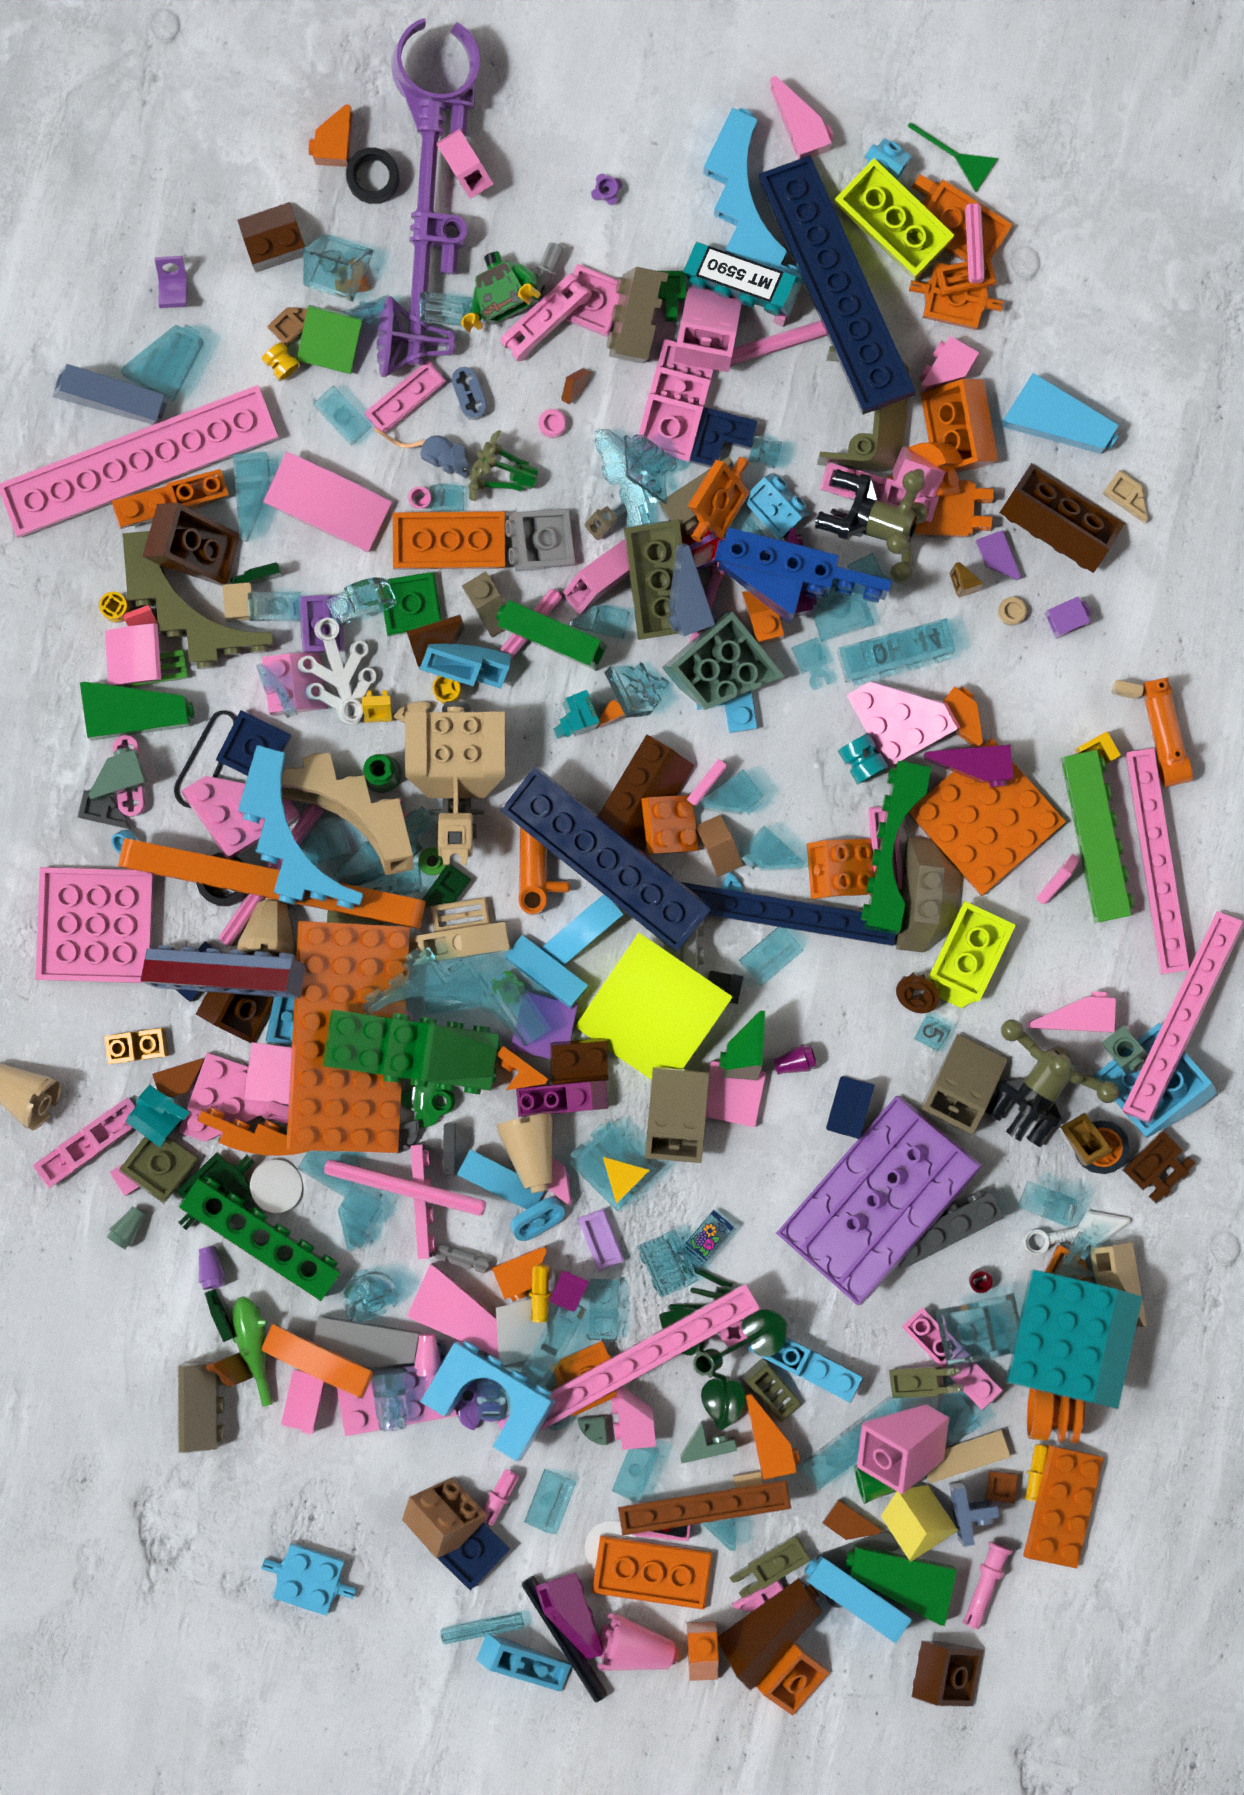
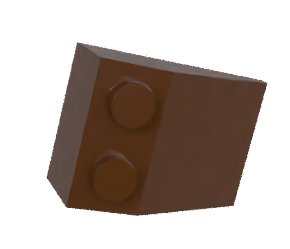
(191, 543)

